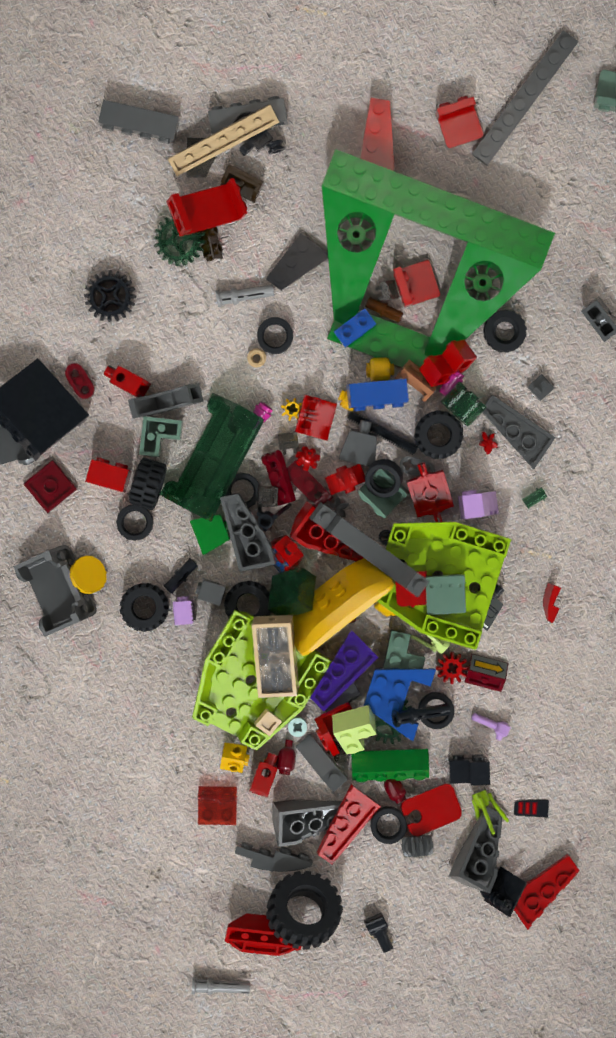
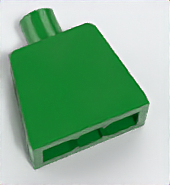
(210, 534)

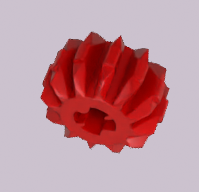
(458, 669)

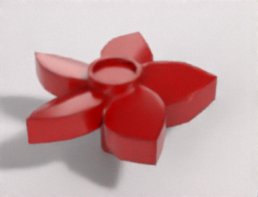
(488, 442)

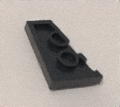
(296, 262)

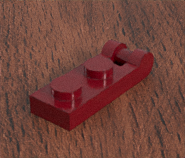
(279, 476)
(307, 484)

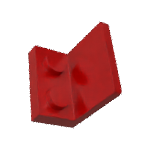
(416, 283)

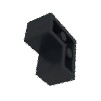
(469, 770)

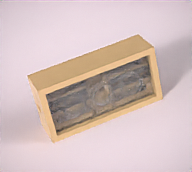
(275, 656)

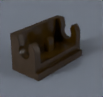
(249, 185)

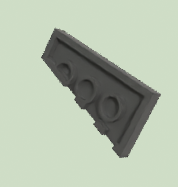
(519, 431)

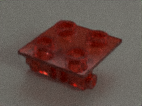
(217, 805)

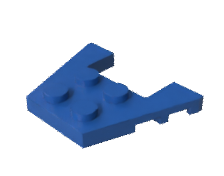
(389, 692)

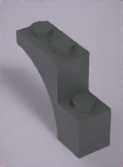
(166, 401)

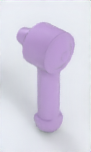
(500, 728)

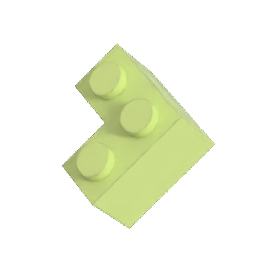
(352, 728)

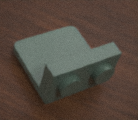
(606, 92)
(383, 506)

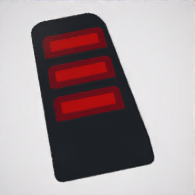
(531, 808)

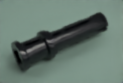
(412, 715)

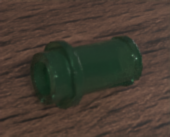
(534, 497)

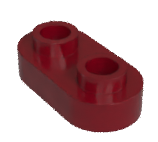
(80, 381)

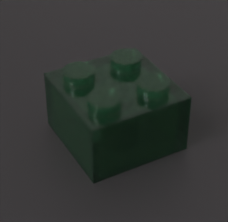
(292, 592)

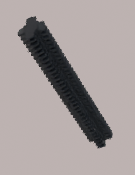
(390, 436)

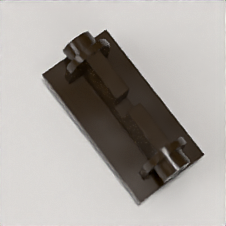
(213, 248)

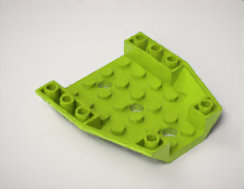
(452, 550)
(225, 687)

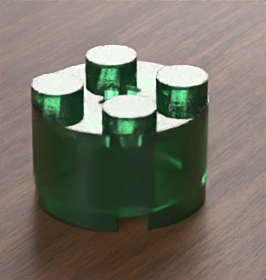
(463, 404)

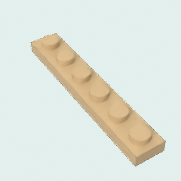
(223, 140)

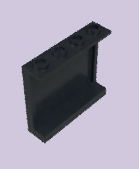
(38, 409)

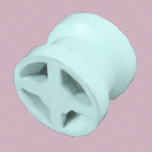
(299, 725)

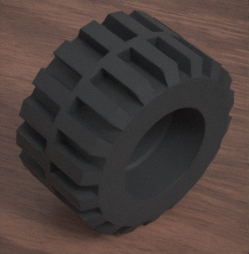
(452, 424)
(147, 483)
(243, 588)
(129, 615)

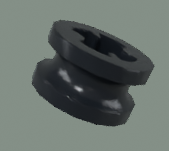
(275, 146)

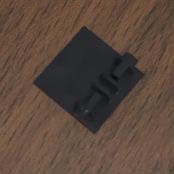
(505, 892)

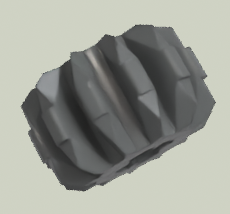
(417, 846)

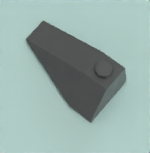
(248, 539)
(301, 819)
(478, 857)

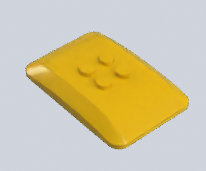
(339, 603)

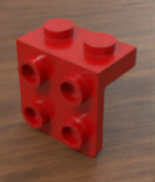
(459, 122)
(325, 727)

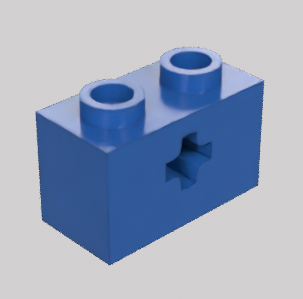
(355, 328)

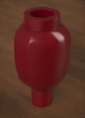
(286, 758)
(395, 790)

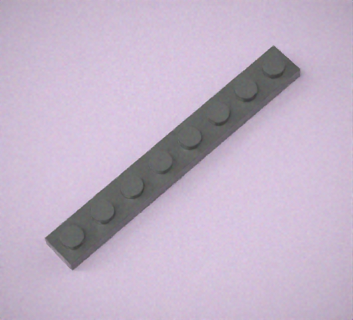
(525, 98)

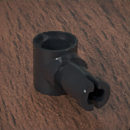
(378, 928)

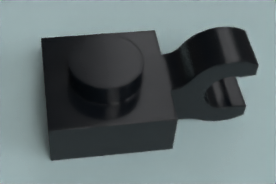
(257, 141)

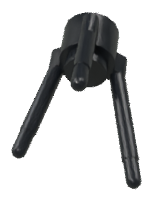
(267, 518)

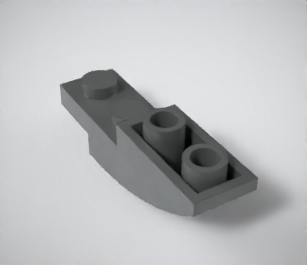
(281, 861)

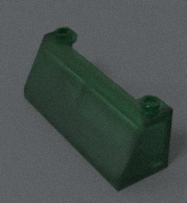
(215, 458)

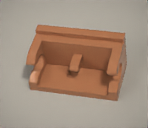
(416, 379)

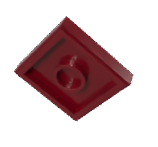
(50, 486)

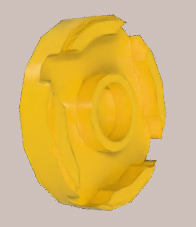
(88, 574)

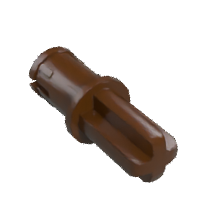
(384, 309)

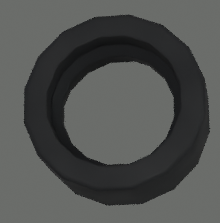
(275, 321)
(243, 476)
(380, 491)
(120, 522)
(446, 721)
(388, 839)

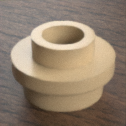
(261, 353)

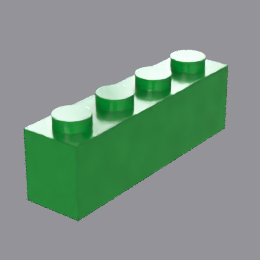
(390, 765)

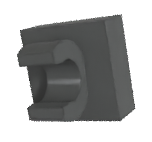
(540, 387)

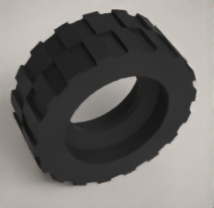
(519, 328)

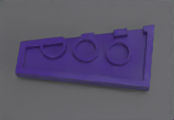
(348, 665)

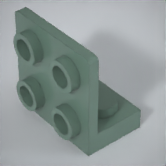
(445, 594)

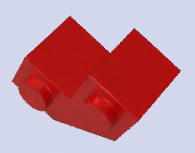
(440, 367)

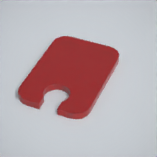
(437, 808)

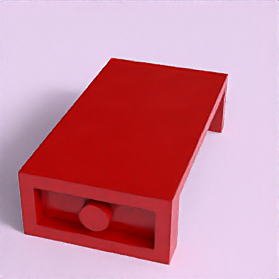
(207, 208)

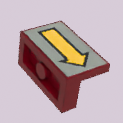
(486, 672)

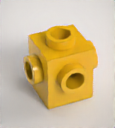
(234, 757)

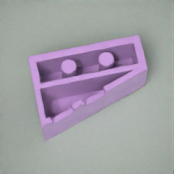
(477, 505)

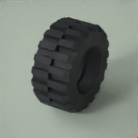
(314, 888)

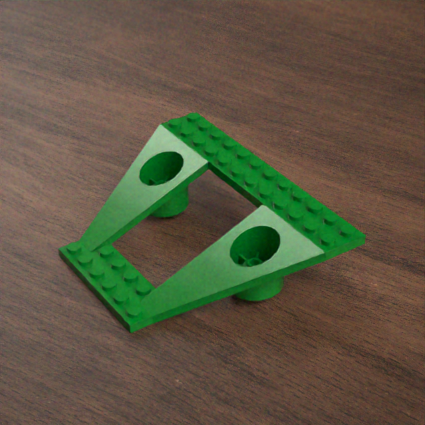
(493, 240)

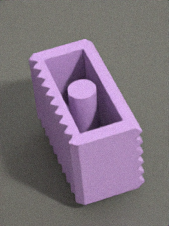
(183, 610)

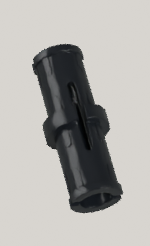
(180, 575)

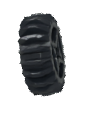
(115, 288)

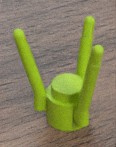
(482, 800)

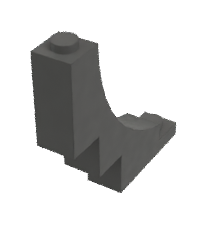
(369, 549)

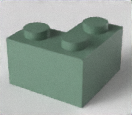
(154, 431)
(397, 653)

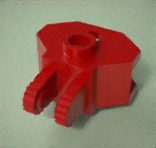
(345, 479)

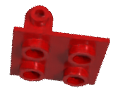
(315, 417)

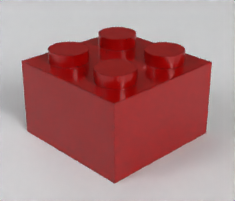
(108, 475)

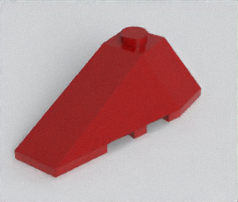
(315, 537)

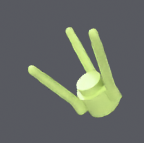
(437, 644)

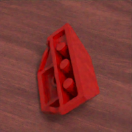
(253, 935)

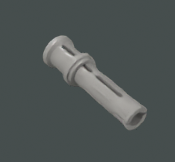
(234, 295)
(210, 985)

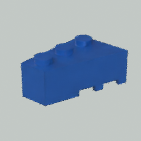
(377, 394)

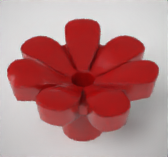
(307, 458)

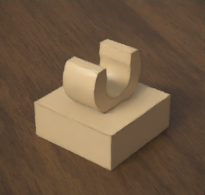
(267, 722)

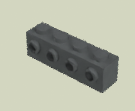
(138, 121)

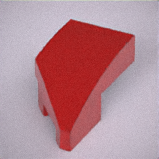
(549, 599)

